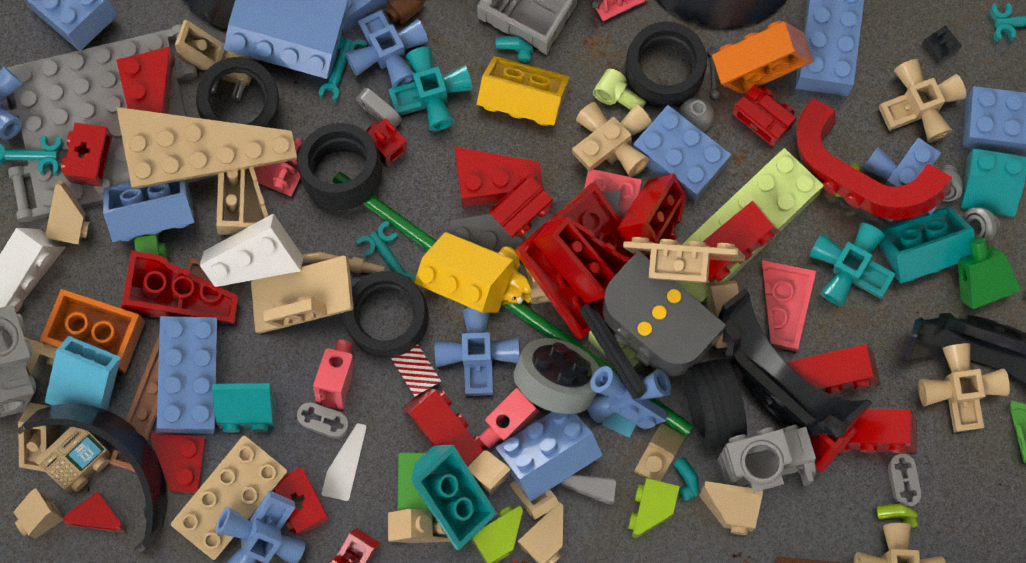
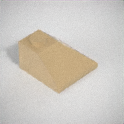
(732, 505)

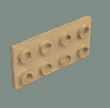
(681, 262)
(302, 296)
(237, 482)

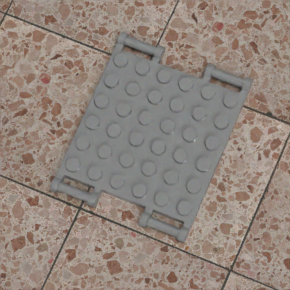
(83, 90)

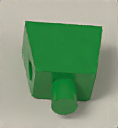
(985, 275)

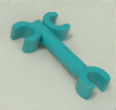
(1005, 23)
(344, 46)
(47, 157)
(378, 241)

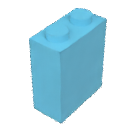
(82, 375)

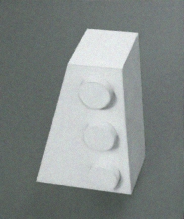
(252, 254)
(24, 263)

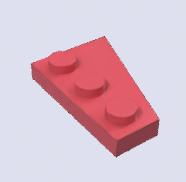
(787, 301)

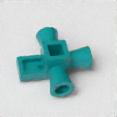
(429, 89)
(853, 265)

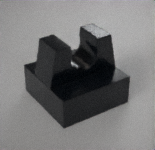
(942, 44)

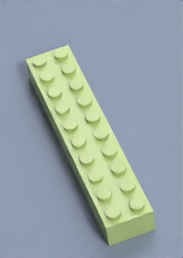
(782, 192)

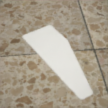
(343, 469)

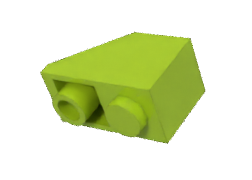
(655, 506)
(499, 537)

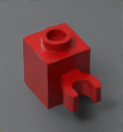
(388, 141)

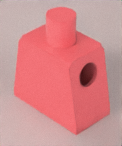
(334, 376)
(520, 412)

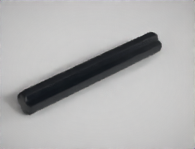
(613, 351)

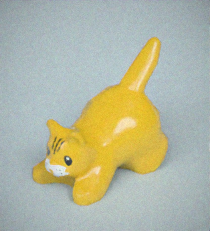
(518, 286)

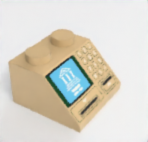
(74, 459)

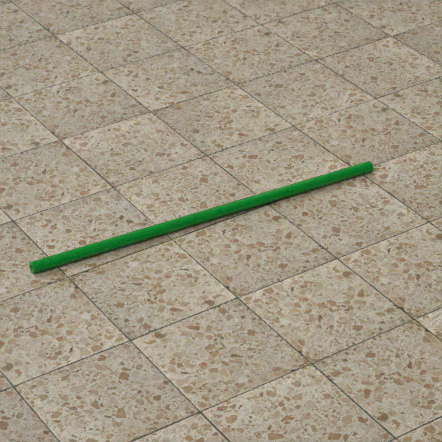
(520, 310)

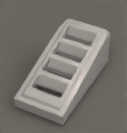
(595, 487)

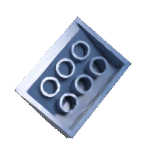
(288, 32)

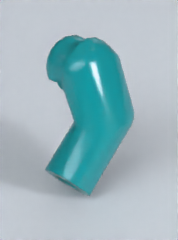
(518, 44)
(690, 477)

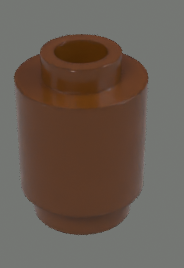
(402, 9)

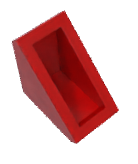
(95, 514)

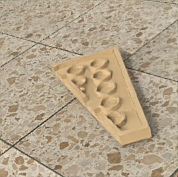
(180, 148)

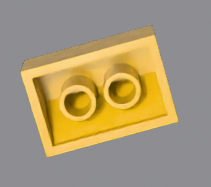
(522, 91)
(465, 273)

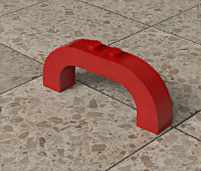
(856, 187)

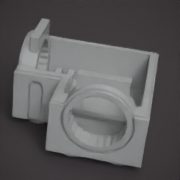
(532, 20)
(15, 351)
(767, 458)

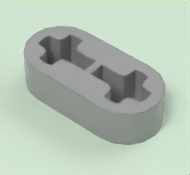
(377, 107)
(320, 426)
(911, 480)

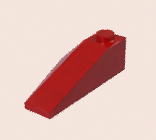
(163, 289)

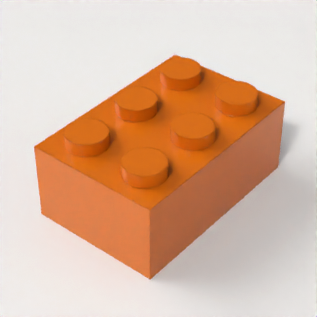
(762, 57)
(94, 324)

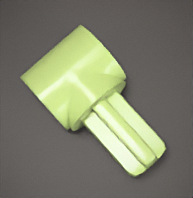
(612, 89)

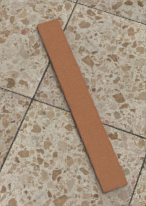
(144, 405)

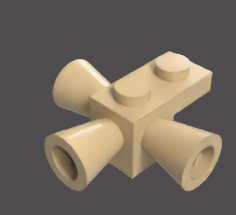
(922, 101)
(611, 139)
(963, 388)
(897, 540)

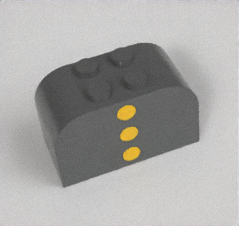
(658, 319)

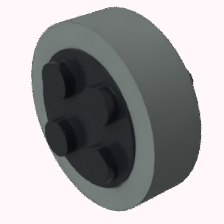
(556, 376)

